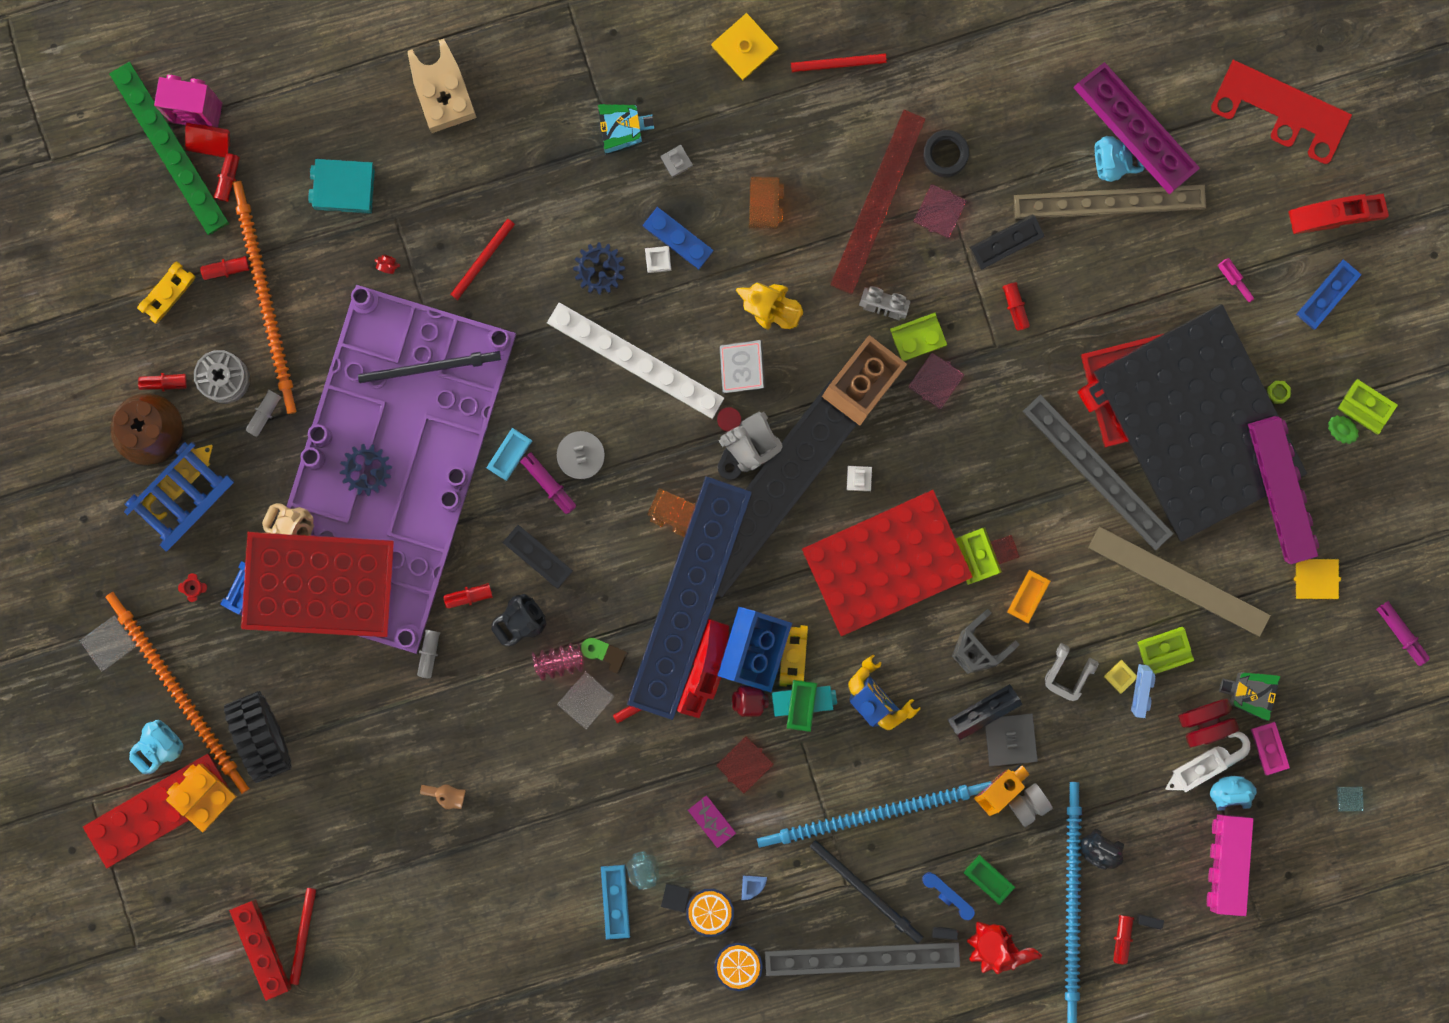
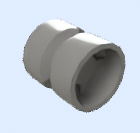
(1030, 804)

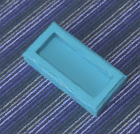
(509, 454)

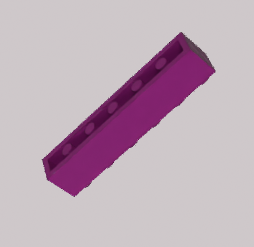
(1283, 489)

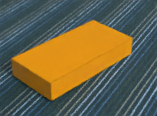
(1028, 596)

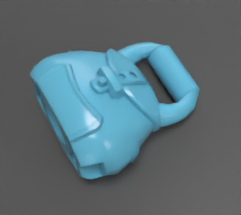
(1114, 159)
(158, 745)
(1232, 792)

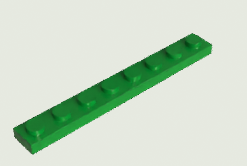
(169, 148)

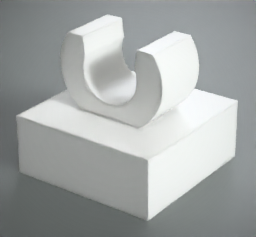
(859, 478)

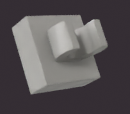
(676, 161)

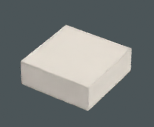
(658, 259)

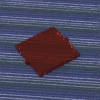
(744, 764)

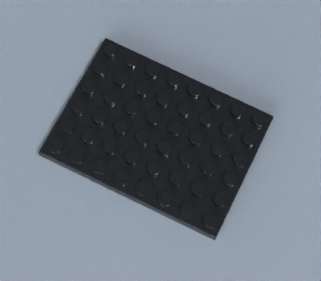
(1188, 419)

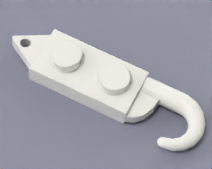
(1207, 765)

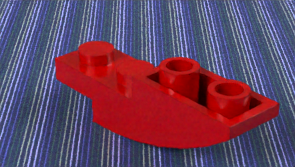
(1338, 212)
(704, 676)

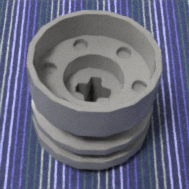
(231, 387)

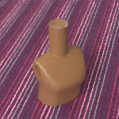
(446, 795)

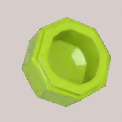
(1279, 392)

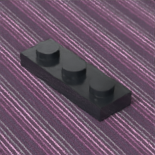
(1007, 241)
(537, 556)
(984, 712)

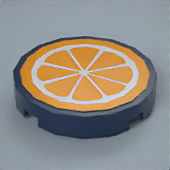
(710, 912)
(738, 966)

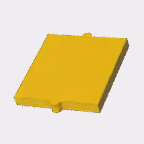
(1317, 579)

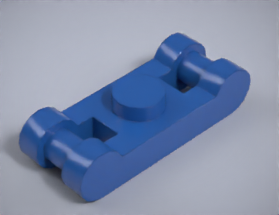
(948, 895)

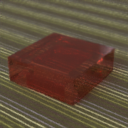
(1005, 549)

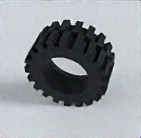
(257, 737)

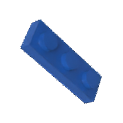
(678, 238)
(1328, 294)

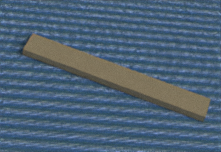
(1109, 202)
(1179, 581)

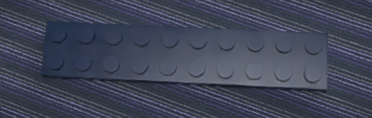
(689, 598)

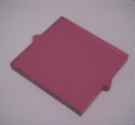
(939, 211)
(936, 381)

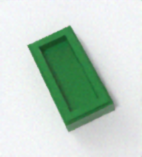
(801, 705)
(989, 879)

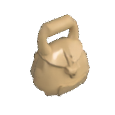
(289, 521)

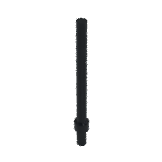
(475, 359)
(901, 923)

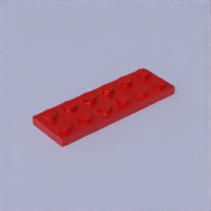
(141, 818)

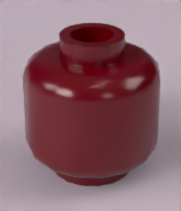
(749, 701)

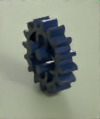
(587, 273)
(351, 465)

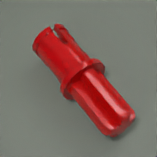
(226, 177)
(224, 268)
(1016, 306)
(163, 382)
(467, 596)
(1123, 939)

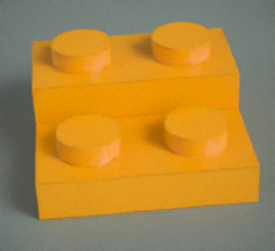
(200, 796)

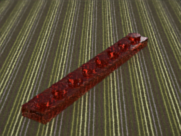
(877, 202)

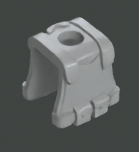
(756, 431)
(1072, 695)

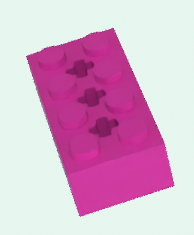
(187, 101)
(1230, 865)

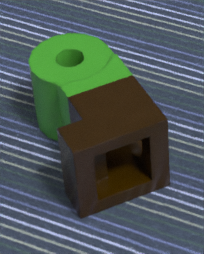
(594, 649)

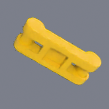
(166, 292)
(794, 656)

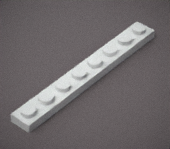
(635, 360)

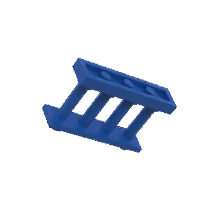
(185, 518)

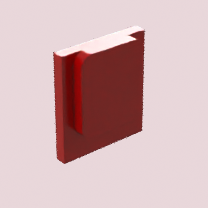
(207, 139)

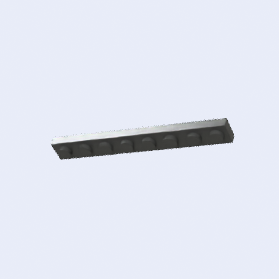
(1097, 472)
(862, 959)

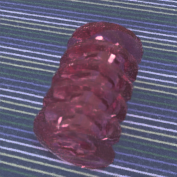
(558, 662)

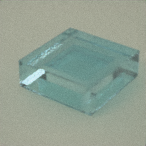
(1350, 798)

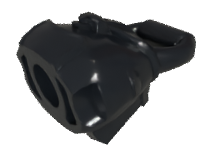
(521, 618)
(1102, 851)

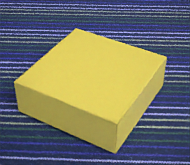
(1120, 676)

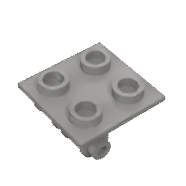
(895, 303)

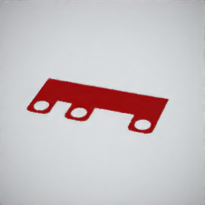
(1288, 103)

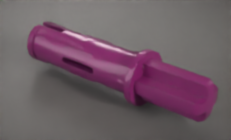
(547, 482)
(1403, 633)

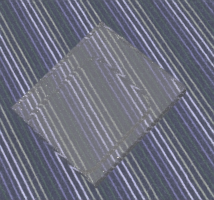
(108, 643)
(585, 700)

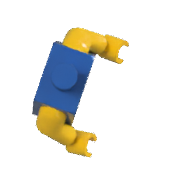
(873, 702)

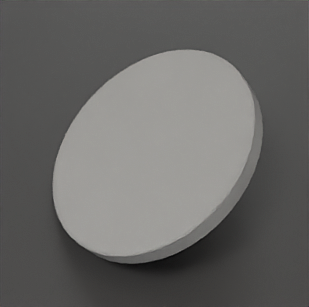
(580, 455)

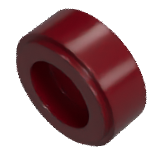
(728, 419)

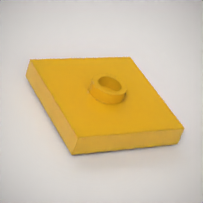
(744, 46)

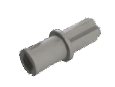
(263, 413)
(428, 654)

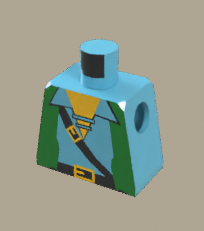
(622, 126)

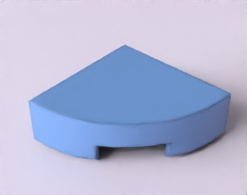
(752, 886)

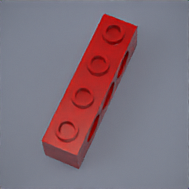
(260, 949)

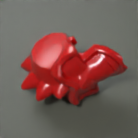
(996, 949)

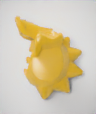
(771, 305)

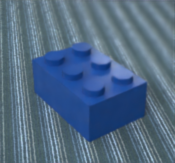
(754, 649)

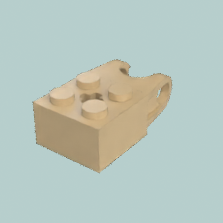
(436, 82)

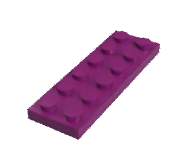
(1136, 128)

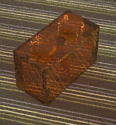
(765, 202)
(671, 511)

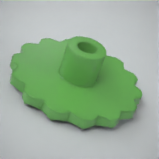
(1343, 429)

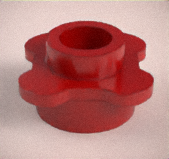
(386, 264)
(192, 594)

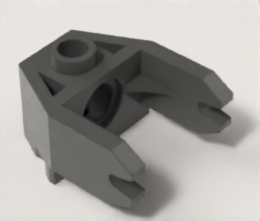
(981, 657)

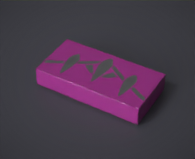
(711, 821)

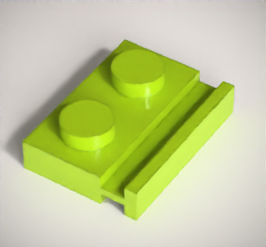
(918, 337)
(1367, 406)
(978, 555)
(1166, 650)

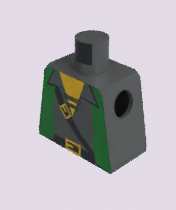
(1252, 693)

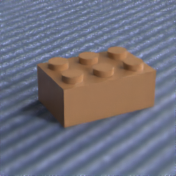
(864, 380)

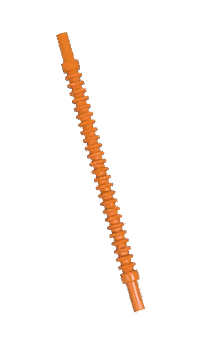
(243, 209)
(126, 618)

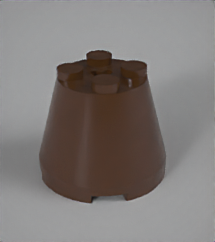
(158, 436)

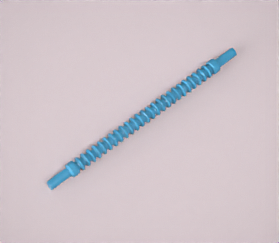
(1073, 811)
(785, 835)

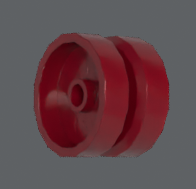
(1209, 724)

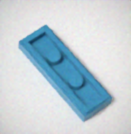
(615, 902)

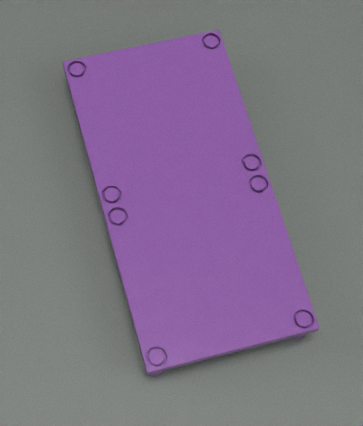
(422, 422)

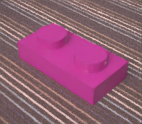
(1270, 748)

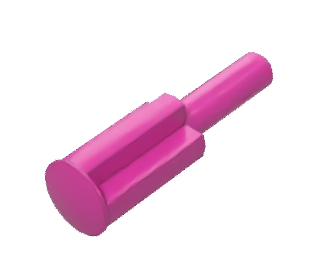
(1235, 277)

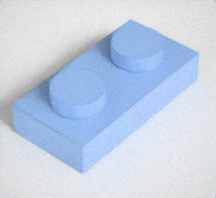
(1141, 698)

